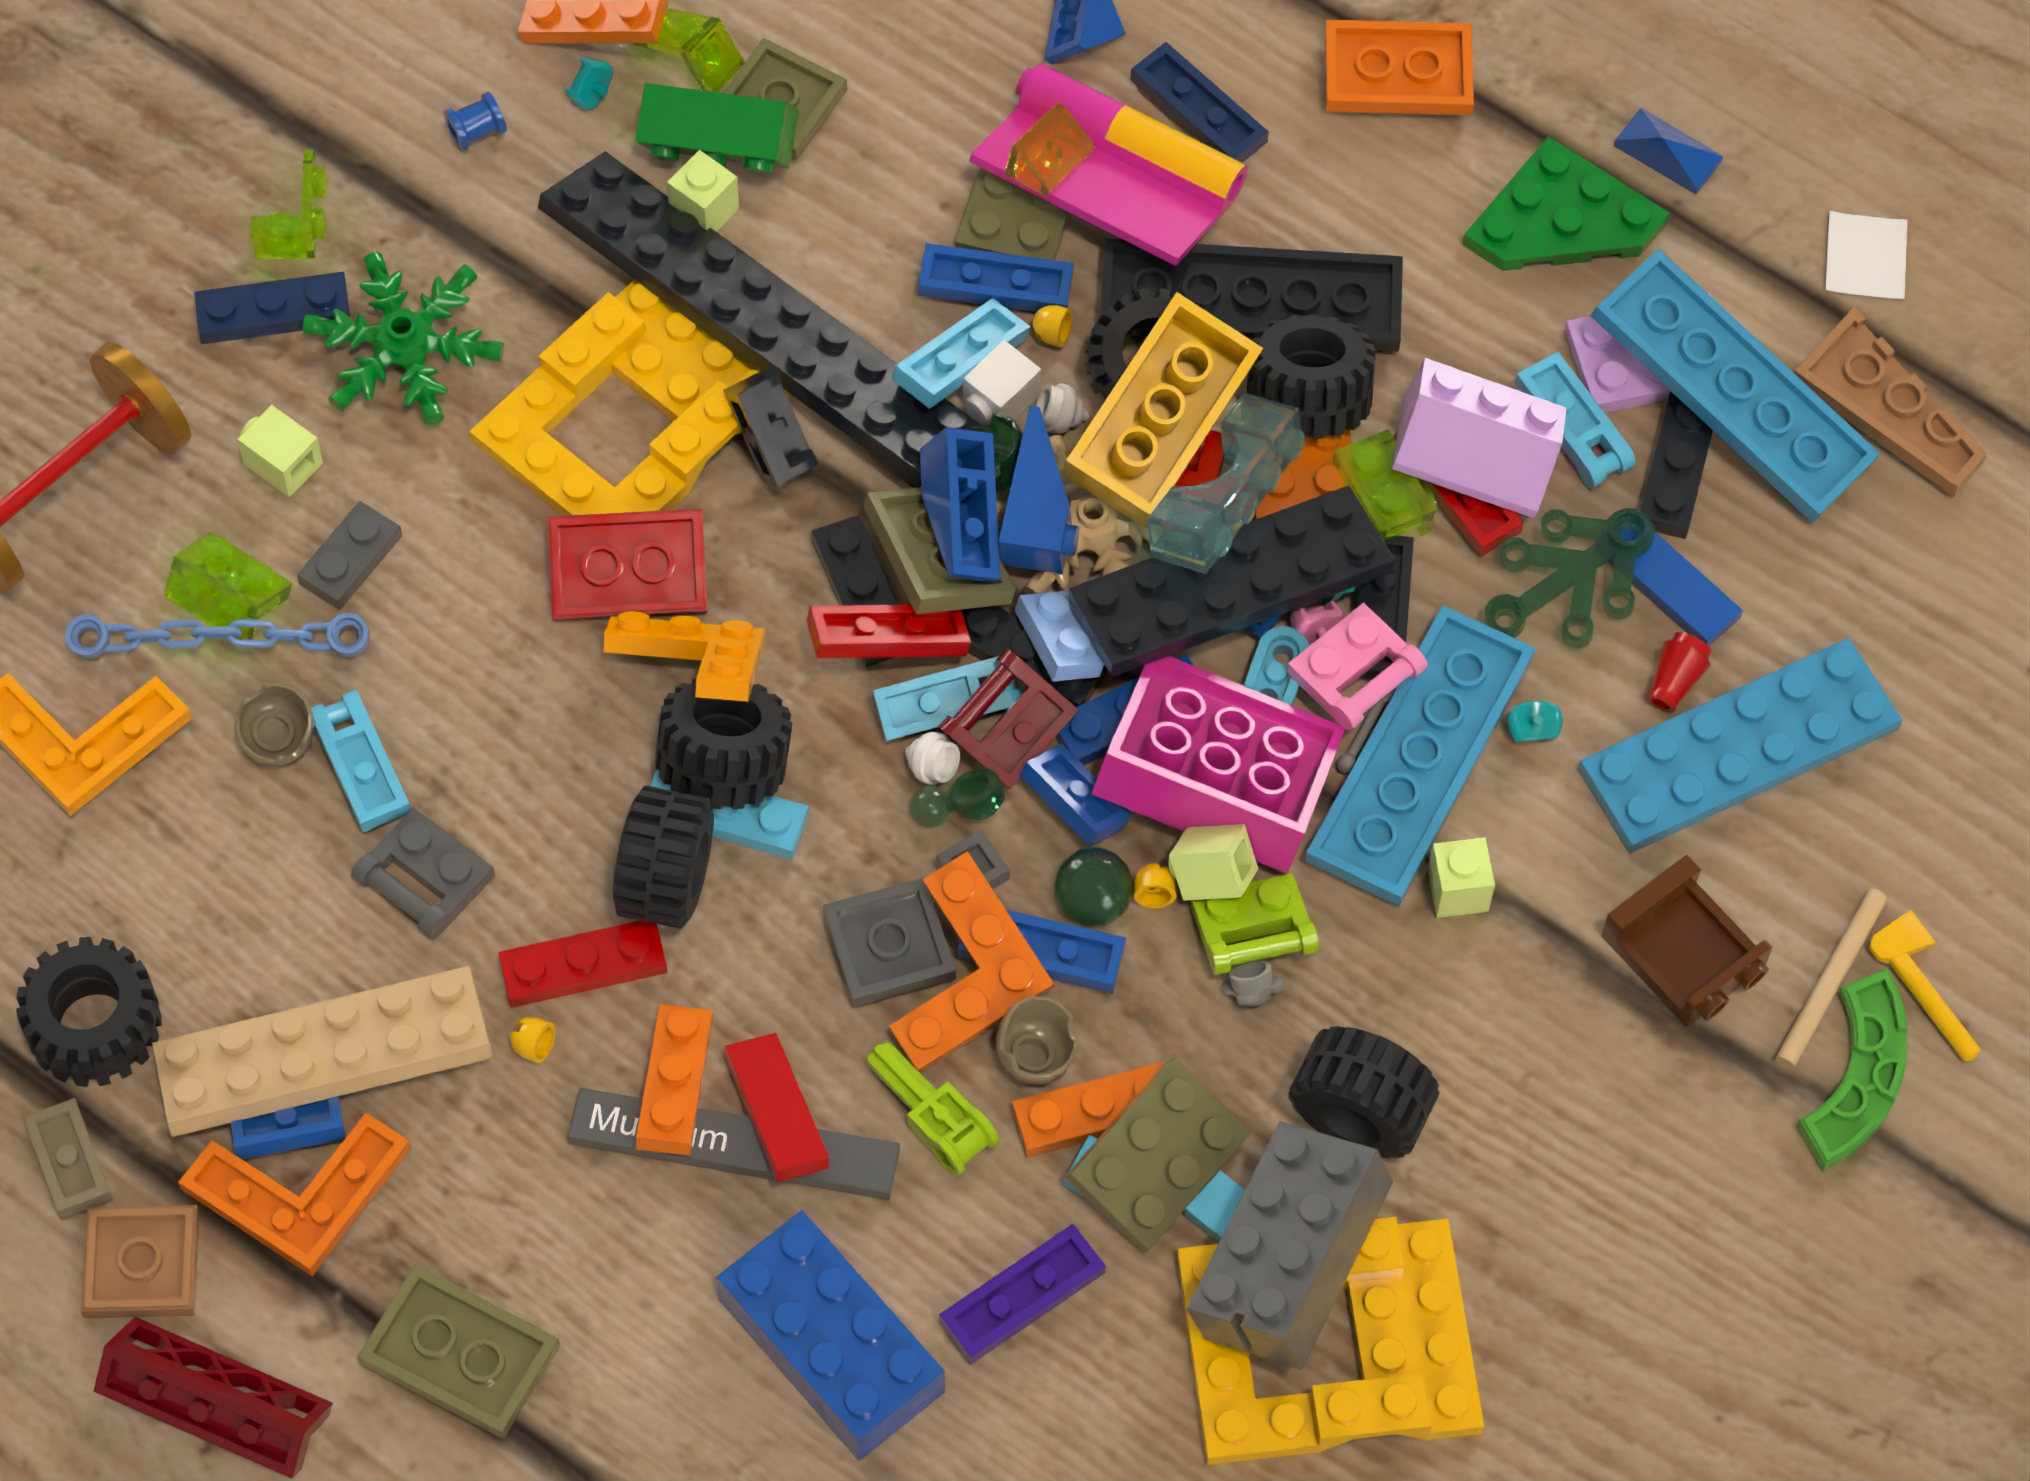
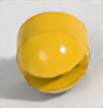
(1053, 325)
(1154, 886)
(533, 1039)

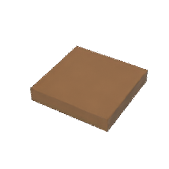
(140, 1261)

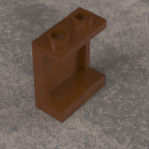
(1685, 944)

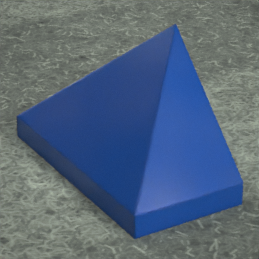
(1081, 26)
(1668, 151)

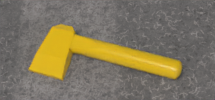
(1894, 947)

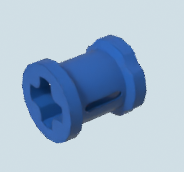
(475, 121)

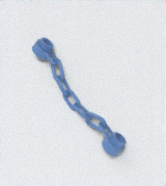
(334, 628)

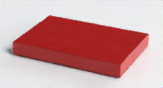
(627, 564)

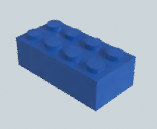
(830, 1335)

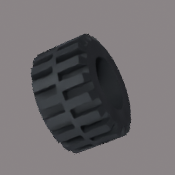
(1110, 331)
(1318, 368)
(723, 746)
(663, 856)
(81, 973)
(1364, 1090)

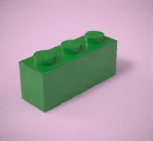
(719, 125)

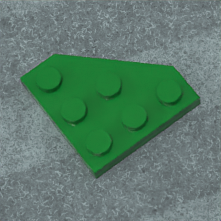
(1563, 214)

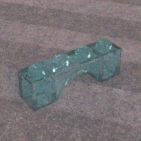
(1200, 521)

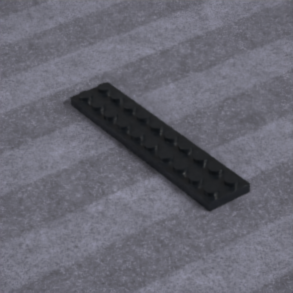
(749, 310)

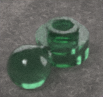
(971, 795)

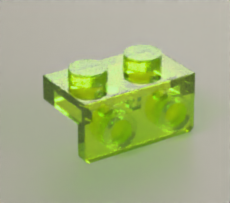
(1389, 497)
(224, 584)

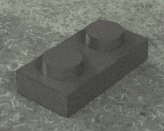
(349, 555)

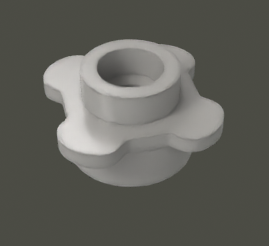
(1253, 983)

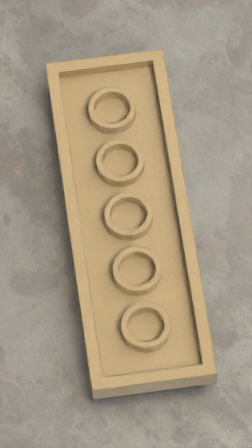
(321, 1051)

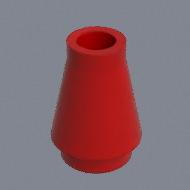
(1679, 668)

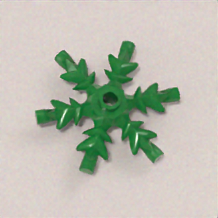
(403, 338)

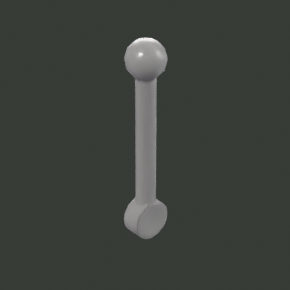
(1347, 761)

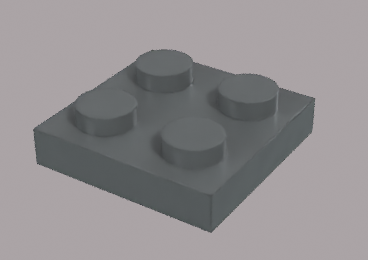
(889, 942)

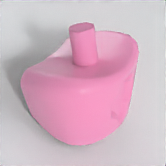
(1316, 620)

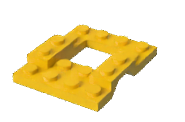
(659, 358)
(1408, 1350)

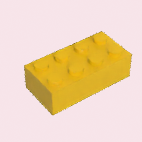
(1161, 409)

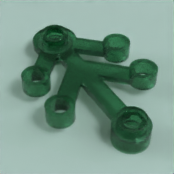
(1575, 569)

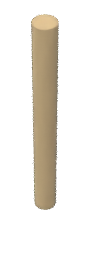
(1831, 979)

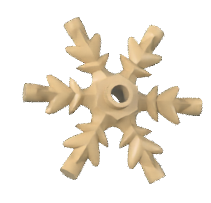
(1098, 529)

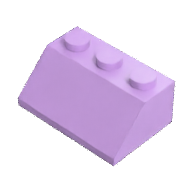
(1478, 437)

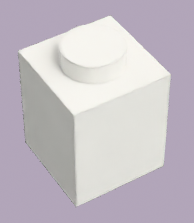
(1001, 384)

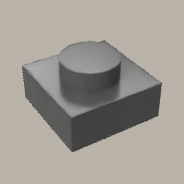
(983, 855)

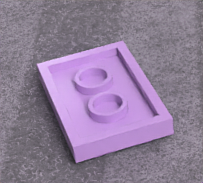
(1609, 370)

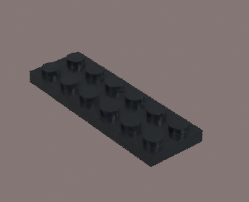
(1266, 284)
(1268, 570)

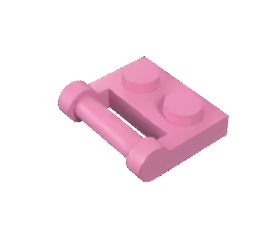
(1345, 656)

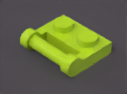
(1263, 909)

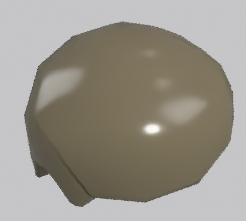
(274, 724)
(1036, 1040)

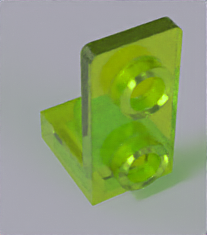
(702, 45)
(294, 235)

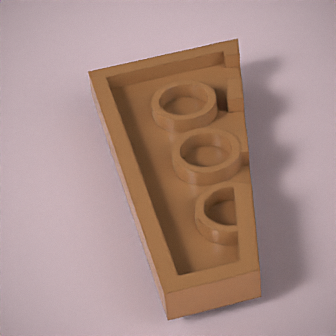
(1880, 398)

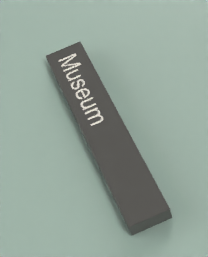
(731, 1145)

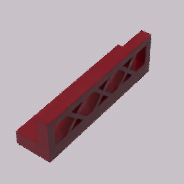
(205, 1400)

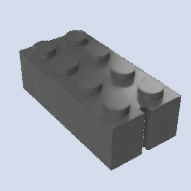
(1290, 1245)

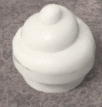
(1061, 408)
(933, 758)

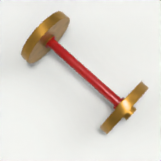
(137, 400)

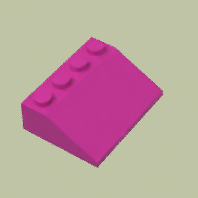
(1217, 756)

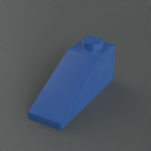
(962, 501)
(1037, 517)

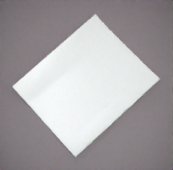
(1866, 255)

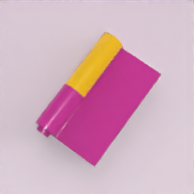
(1138, 180)

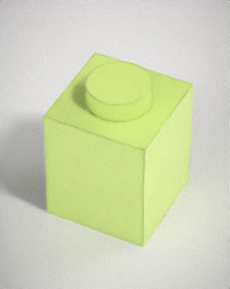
(704, 191)
(279, 450)
(1213, 862)
(1461, 877)

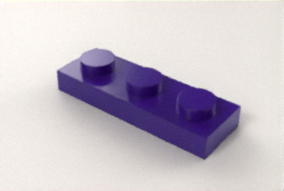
(1022, 1293)

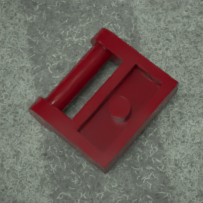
(1021, 730)

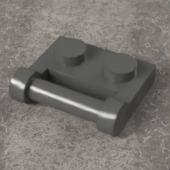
(432, 860)

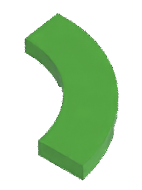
(1873, 1073)

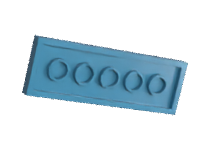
(1735, 385)
(1739, 745)
(1420, 756)

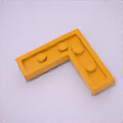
(727, 651)
(85, 766)

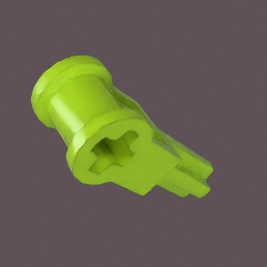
(937, 1117)

